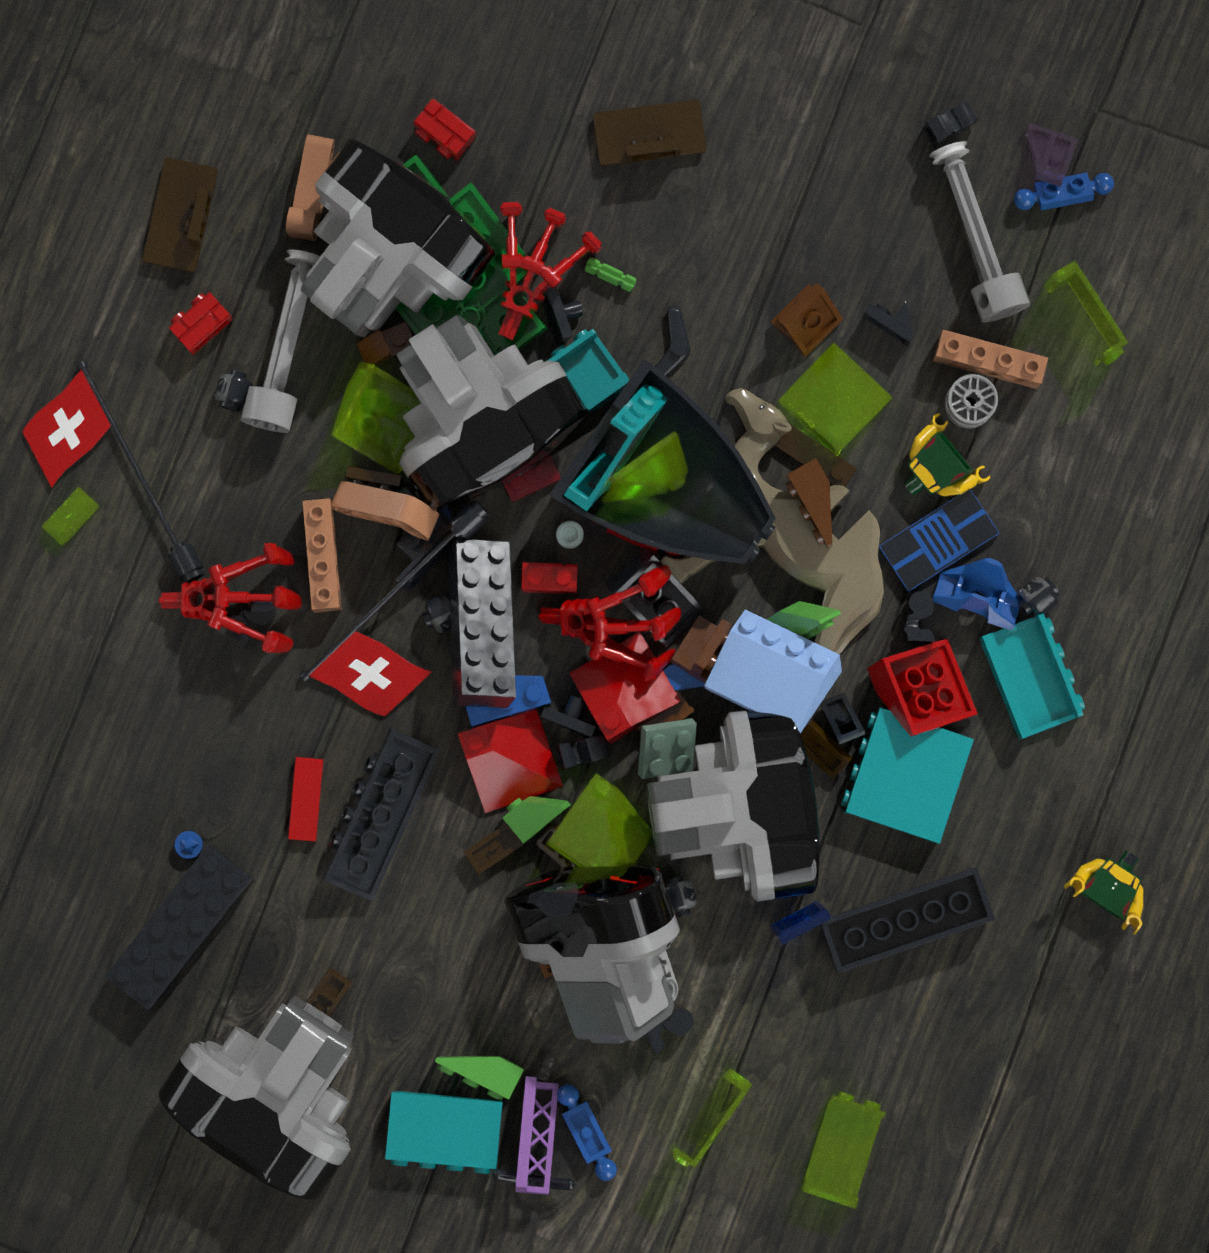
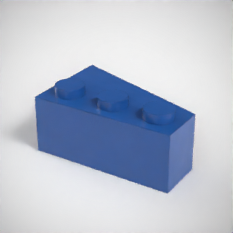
(530, 695)

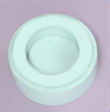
(569, 534)

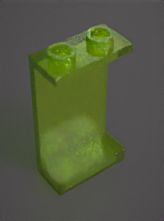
(1095, 308)
(743, 1086)
(842, 1149)

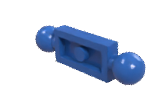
(1072, 191)
(586, 1132)

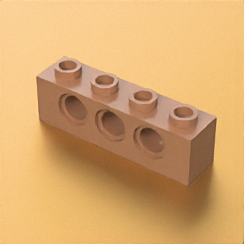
(990, 359)
(322, 555)

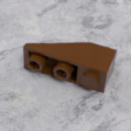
(813, 491)

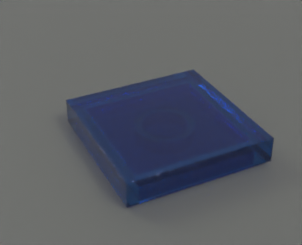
(800, 922)

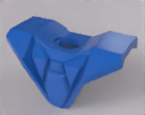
(983, 576)

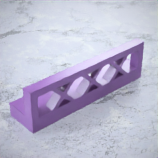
(526, 1135)

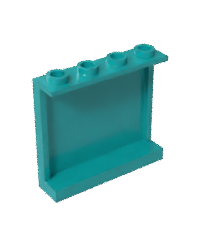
(906, 778)

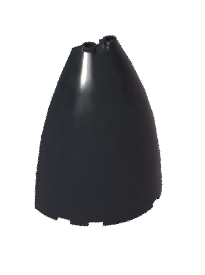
(717, 509)

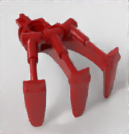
(534, 265)
(214, 604)
(596, 627)

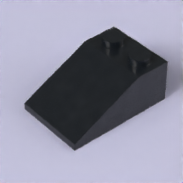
(665, 599)

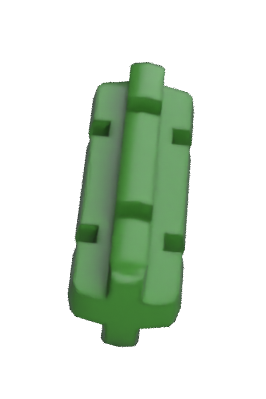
(610, 274)

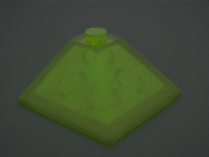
(835, 399)
(373, 416)
(649, 474)
(601, 828)

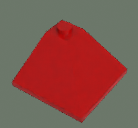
(923, 687)
(620, 695)
(510, 760)

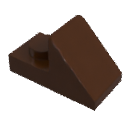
(385, 345)

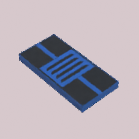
(938, 540)

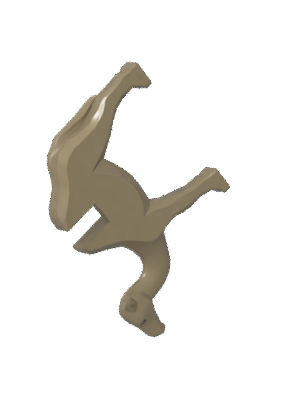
(844, 572)

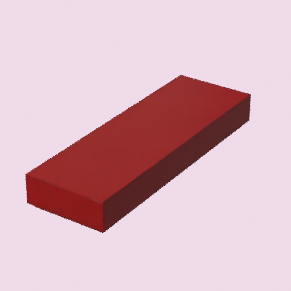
(306, 799)

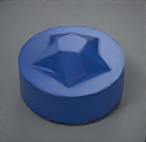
(188, 844)

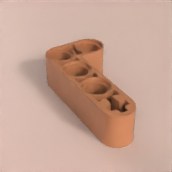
(306, 209)
(385, 508)

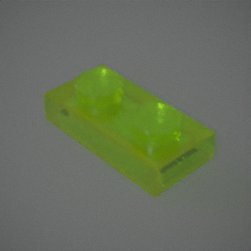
(70, 516)

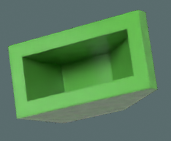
(532, 815)

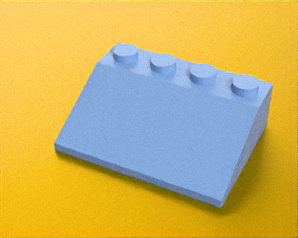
(773, 670)

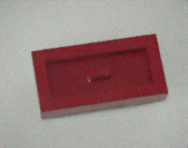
(533, 480)

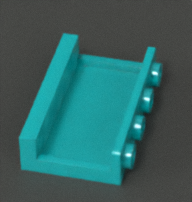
(591, 369)
(1032, 676)
(443, 1131)

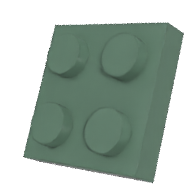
(667, 748)

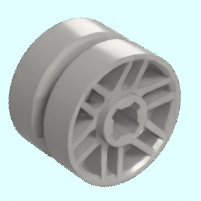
(959, 408)

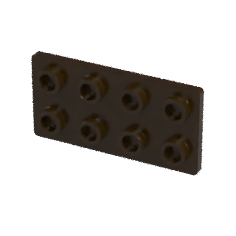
(649, 132)
(180, 215)

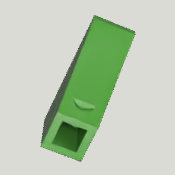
(805, 618)
(488, 1071)

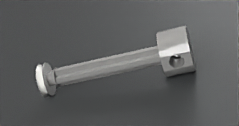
(999, 293)
(269, 405)

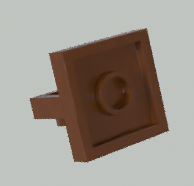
(808, 318)
(701, 648)

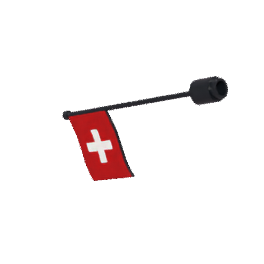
(71, 429)
(370, 669)

